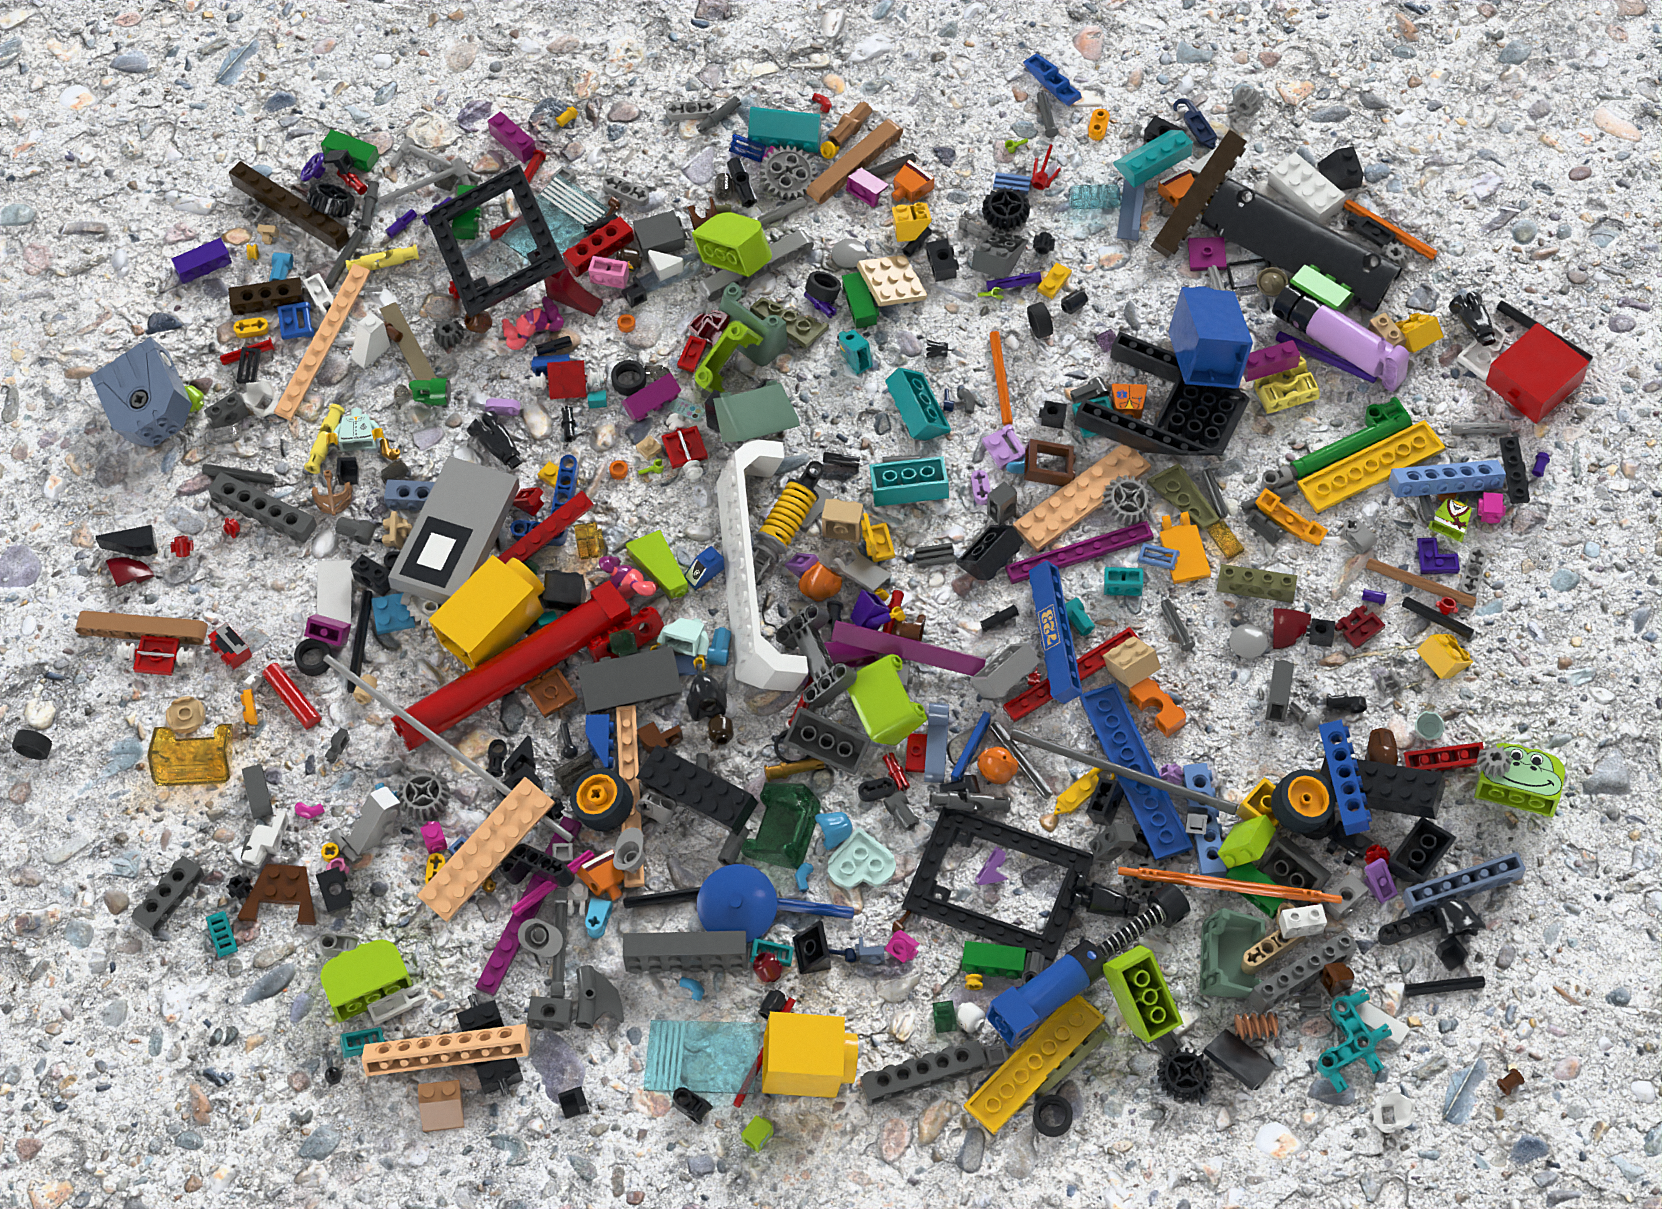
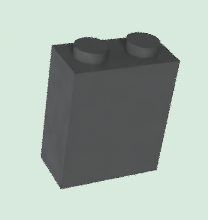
(660, 233)
(1279, 691)

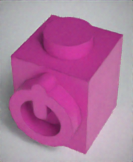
(1491, 507)
(433, 837)
(902, 946)

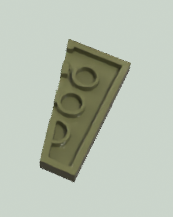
(799, 328)
(1183, 494)
(1069, 1063)

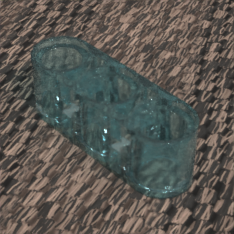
(1094, 196)

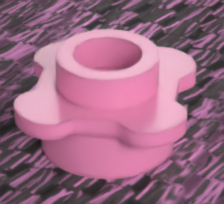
(339, 862)

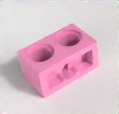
(608, 272)

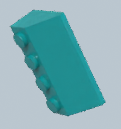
(785, 129)
(1154, 157)
(917, 404)
(909, 481)

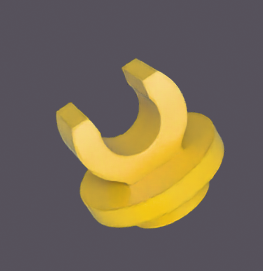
(829, 150)

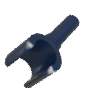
(948, 405)
(849, 953)

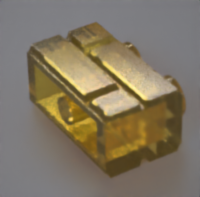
(589, 540)

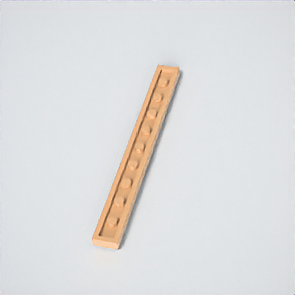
(322, 342)
(628, 770)

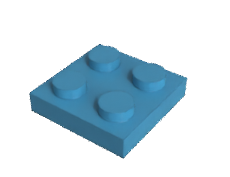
(391, 614)

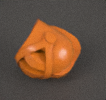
(820, 582)
(997, 765)

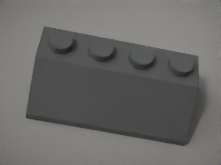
(827, 740)

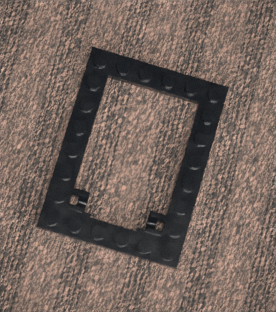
(544, 260)
(947, 831)

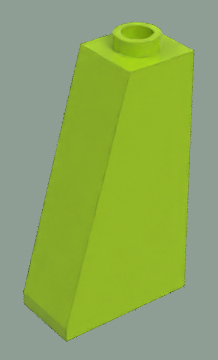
(658, 562)

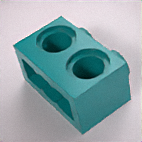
(1123, 581)

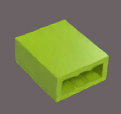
(1246, 841)

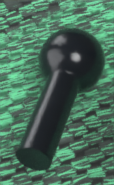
(569, 751)

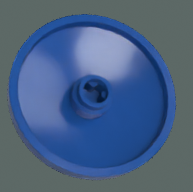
(737, 900)

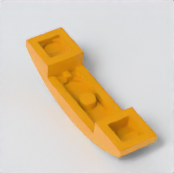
(1288, 519)

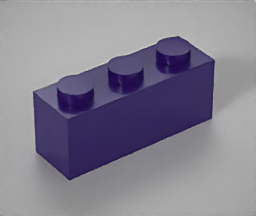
(201, 260)

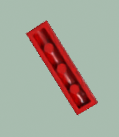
(291, 695)

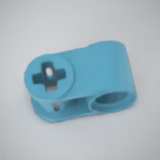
(597, 917)

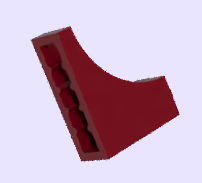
(565, 290)

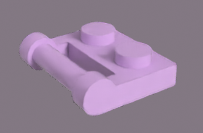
(1000, 450)

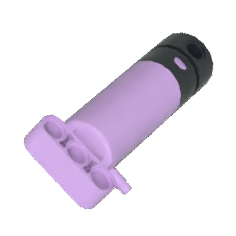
(1342, 336)

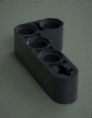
(529, 859)

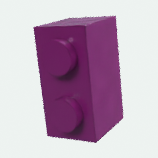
(327, 630)

